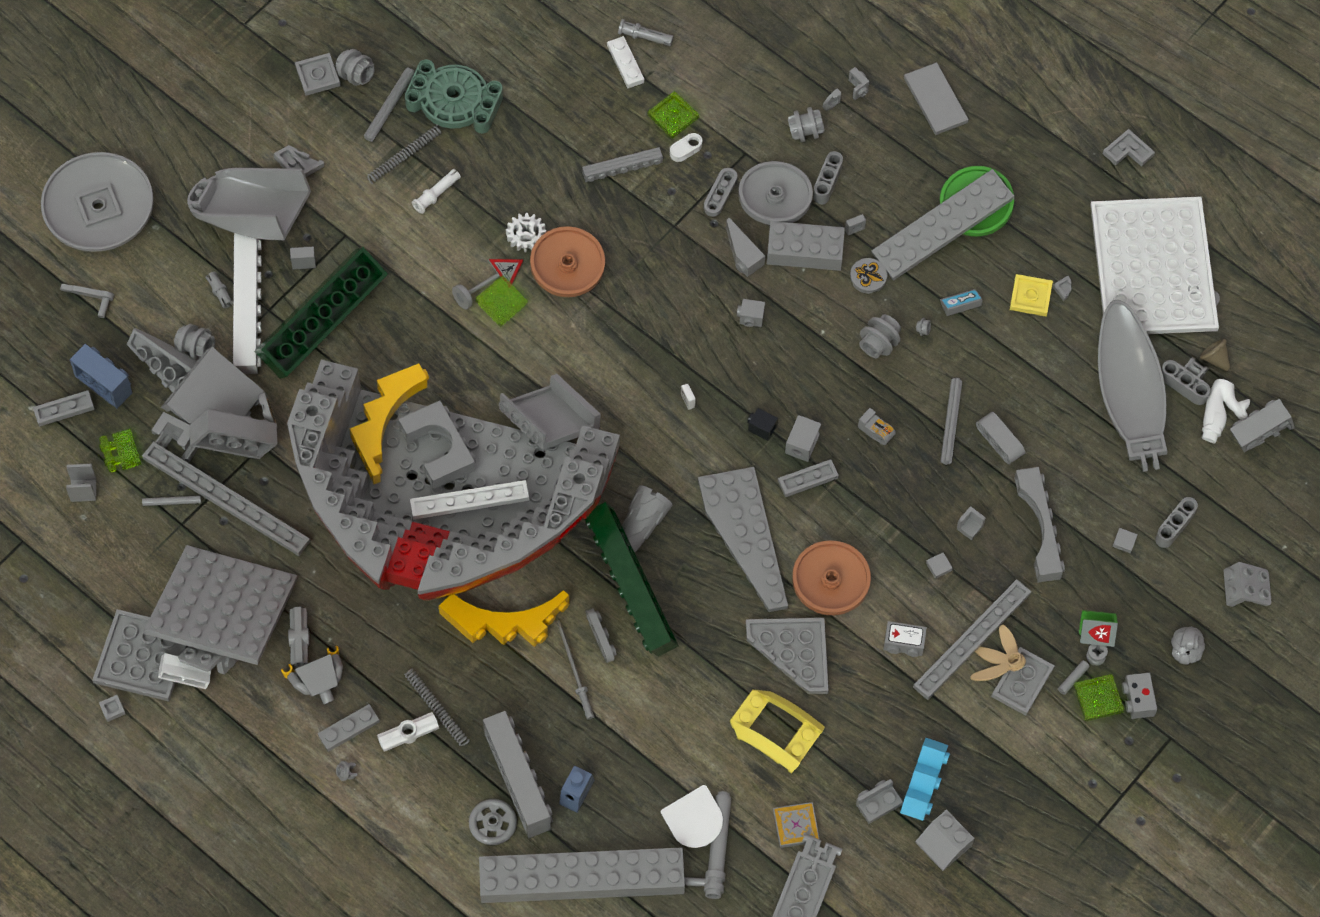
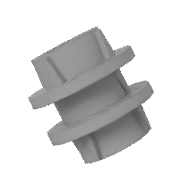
(880, 336)

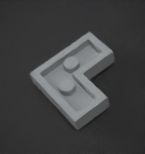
(1129, 145)

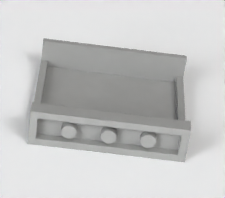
(213, 385)
(550, 413)

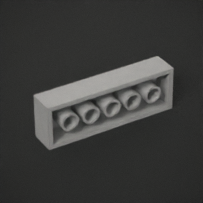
(517, 774)

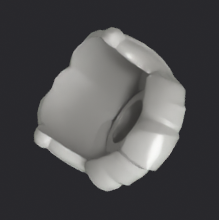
(1186, 640)

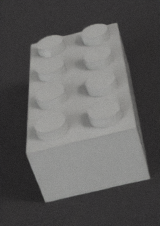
(805, 245)
(233, 434)

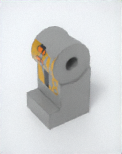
(875, 427)

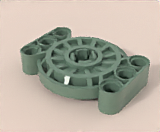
(459, 111)

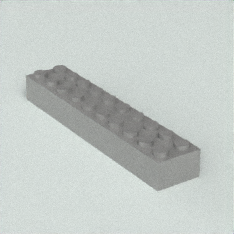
(581, 875)

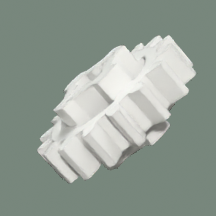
(526, 231)

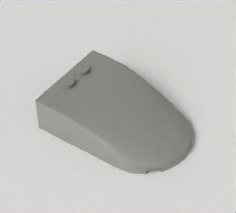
(251, 200)

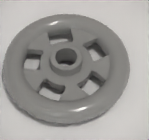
(501, 835)

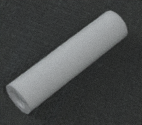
(1073, 677)

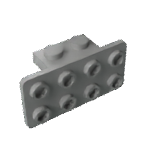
(206, 660)

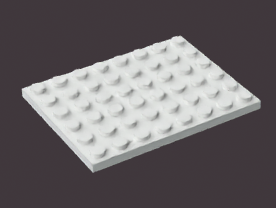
(1150, 258)

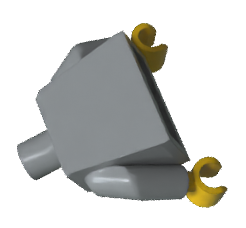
(317, 676)

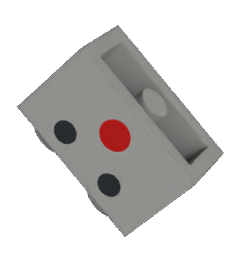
(1140, 695)

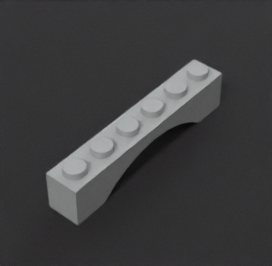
(1030, 488)

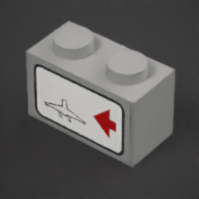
(904, 639)

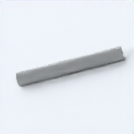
(171, 500)

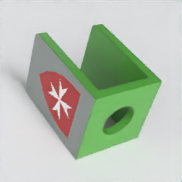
(1098, 628)

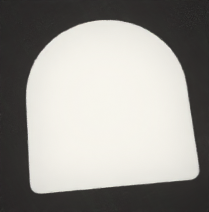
(694, 818)

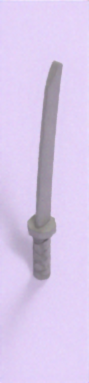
(581, 691)

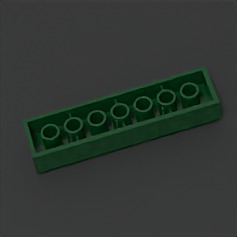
(321, 312)
(631, 579)

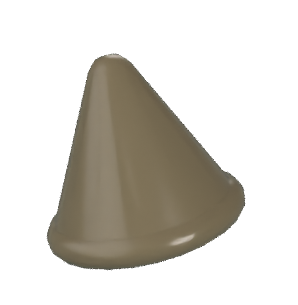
(1217, 355)

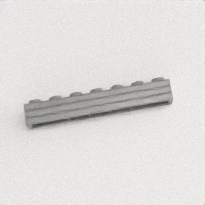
(622, 164)

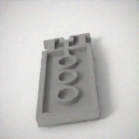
(807, 880)

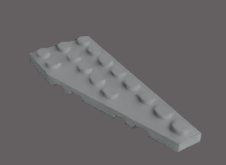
(738, 513)

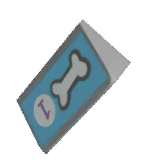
(961, 302)

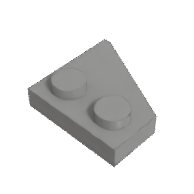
(293, 159)

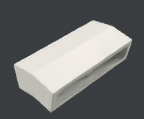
(179, 672)

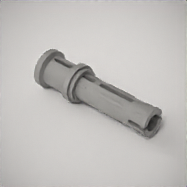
(636, 31)

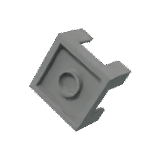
(174, 429)

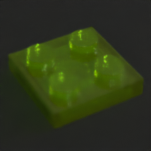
(673, 114)
(501, 301)
(1098, 697)

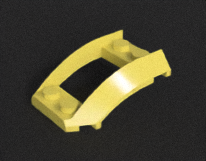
(798, 745)

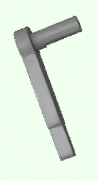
(104, 295)

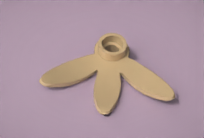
(1011, 661)

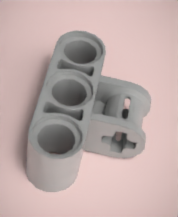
(1191, 373)

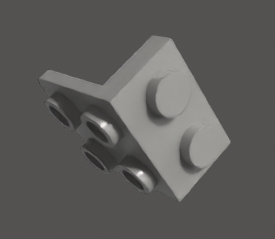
(1247, 583)

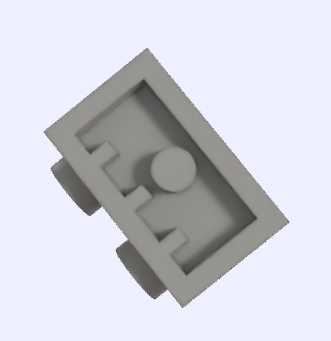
(878, 801)

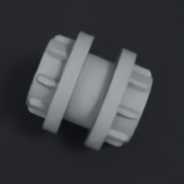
(355, 67)
(806, 124)
(193, 340)

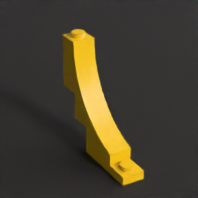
(394, 392)

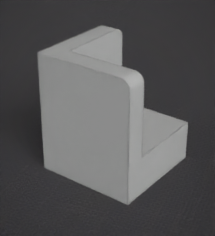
(971, 523)

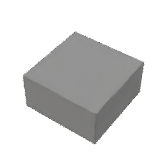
(303, 258)

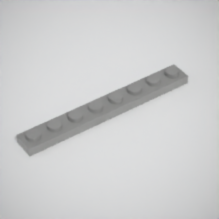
(972, 639)

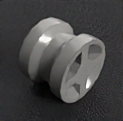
(1094, 657)

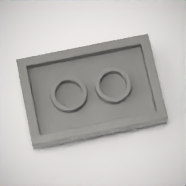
(1022, 687)

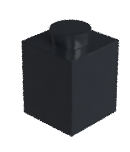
(762, 424)

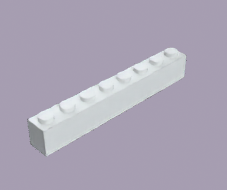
(246, 303)

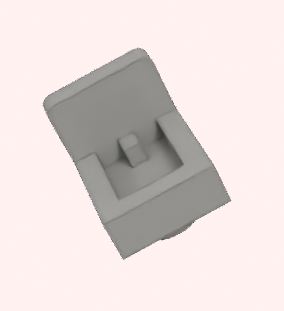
(860, 82)

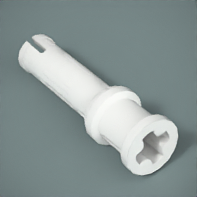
(430, 196)

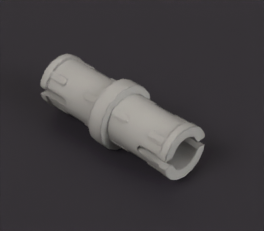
(219, 290)

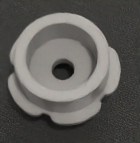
(923, 327)

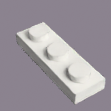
(625, 62)

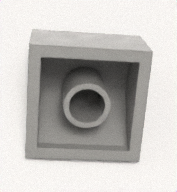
(945, 840)

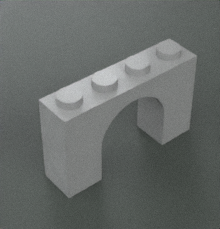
(436, 420)

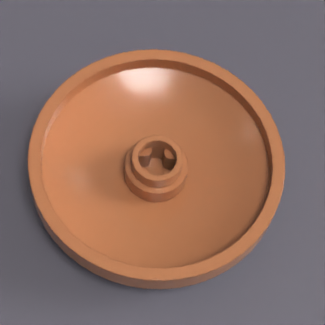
(567, 261)
(831, 577)

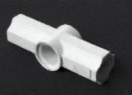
(396, 737)

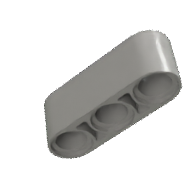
(827, 185)
(1000, 438)
(1178, 514)

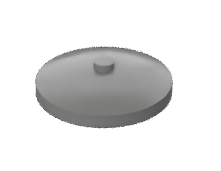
(775, 192)

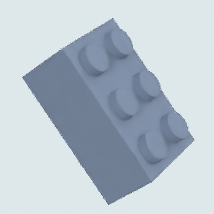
(101, 375)

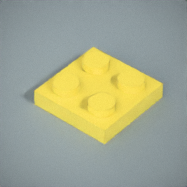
(1031, 295)

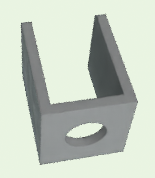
(802, 438)
(82, 482)

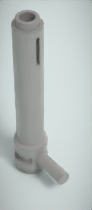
(715, 874)

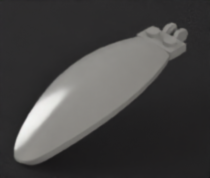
(1132, 383)

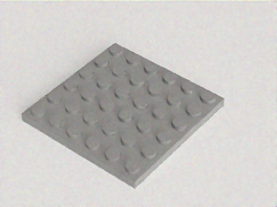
(221, 605)

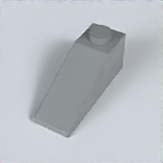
(745, 253)

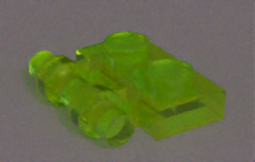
(126, 450)

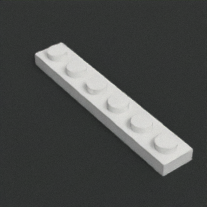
(469, 499)

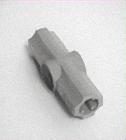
(298, 637)

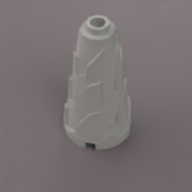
(644, 515)

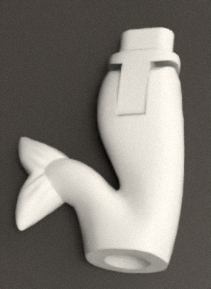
(1215, 413)

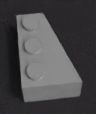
(1262, 425)

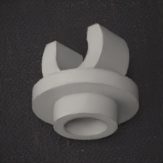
(343, 771)

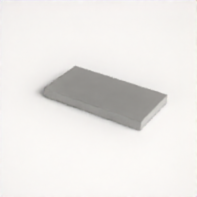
(936, 98)

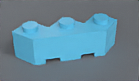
(925, 779)

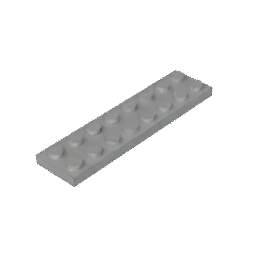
(943, 224)

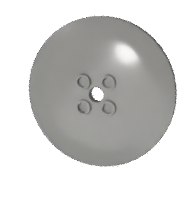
(94, 179)

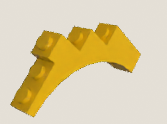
(530, 624)

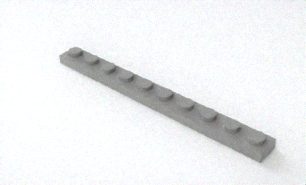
(226, 498)

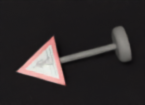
(504, 267)

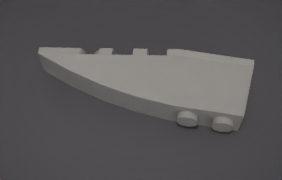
(161, 357)

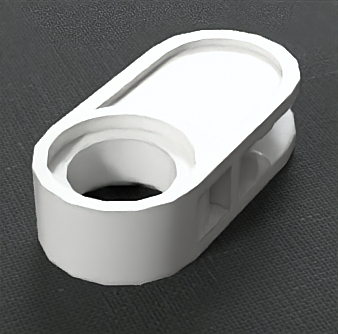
(682, 149)

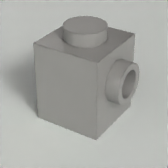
(751, 313)

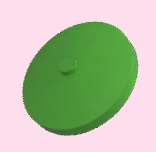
(965, 177)

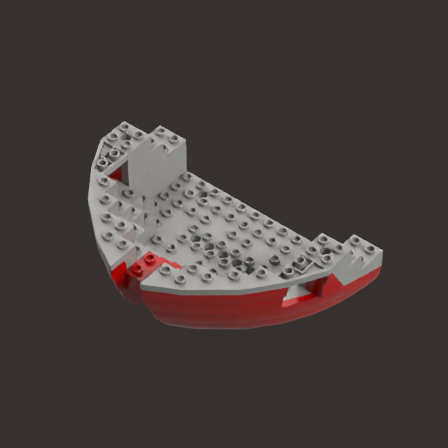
(449, 550)

